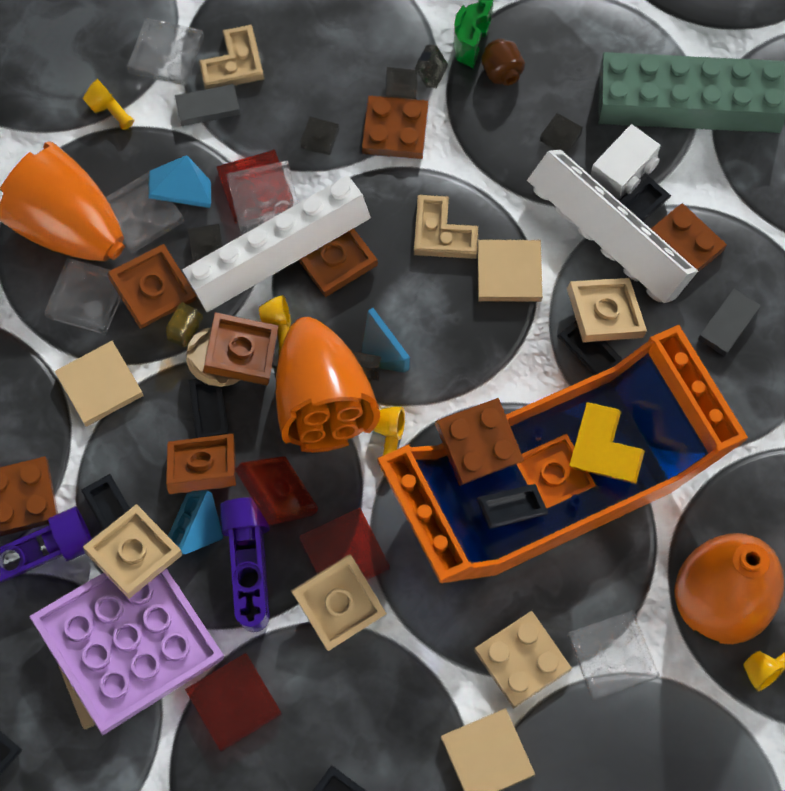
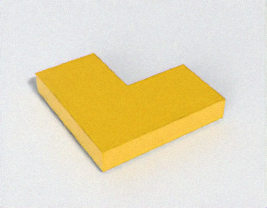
(598, 453)

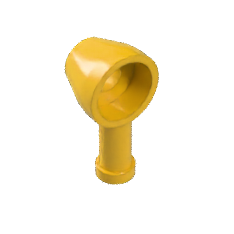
(100, 99)
(276, 313)
(391, 426)
(763, 669)

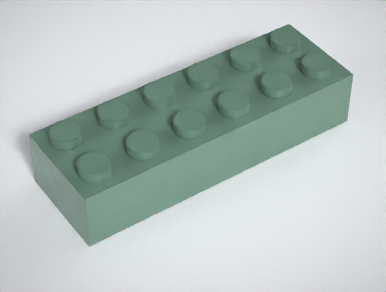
(692, 92)

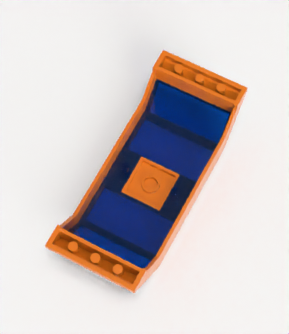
(665, 409)

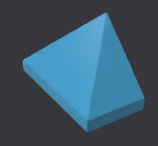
(180, 183)
(381, 342)
(196, 522)

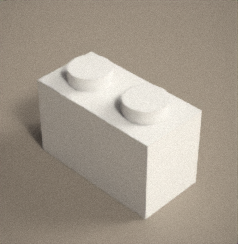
(626, 161)

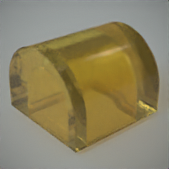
(183, 324)

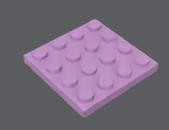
(123, 649)

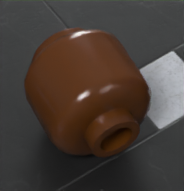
(503, 62)

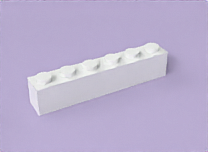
(611, 226)
(277, 243)

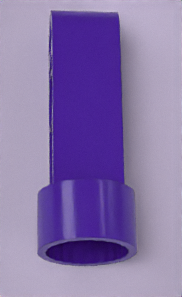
(245, 527)
(62, 537)

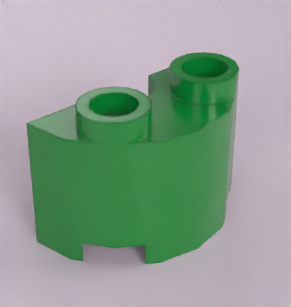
(469, 27)

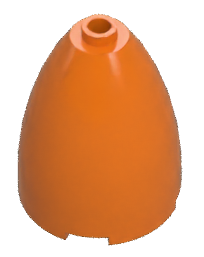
(60, 207)
(321, 390)
(730, 588)

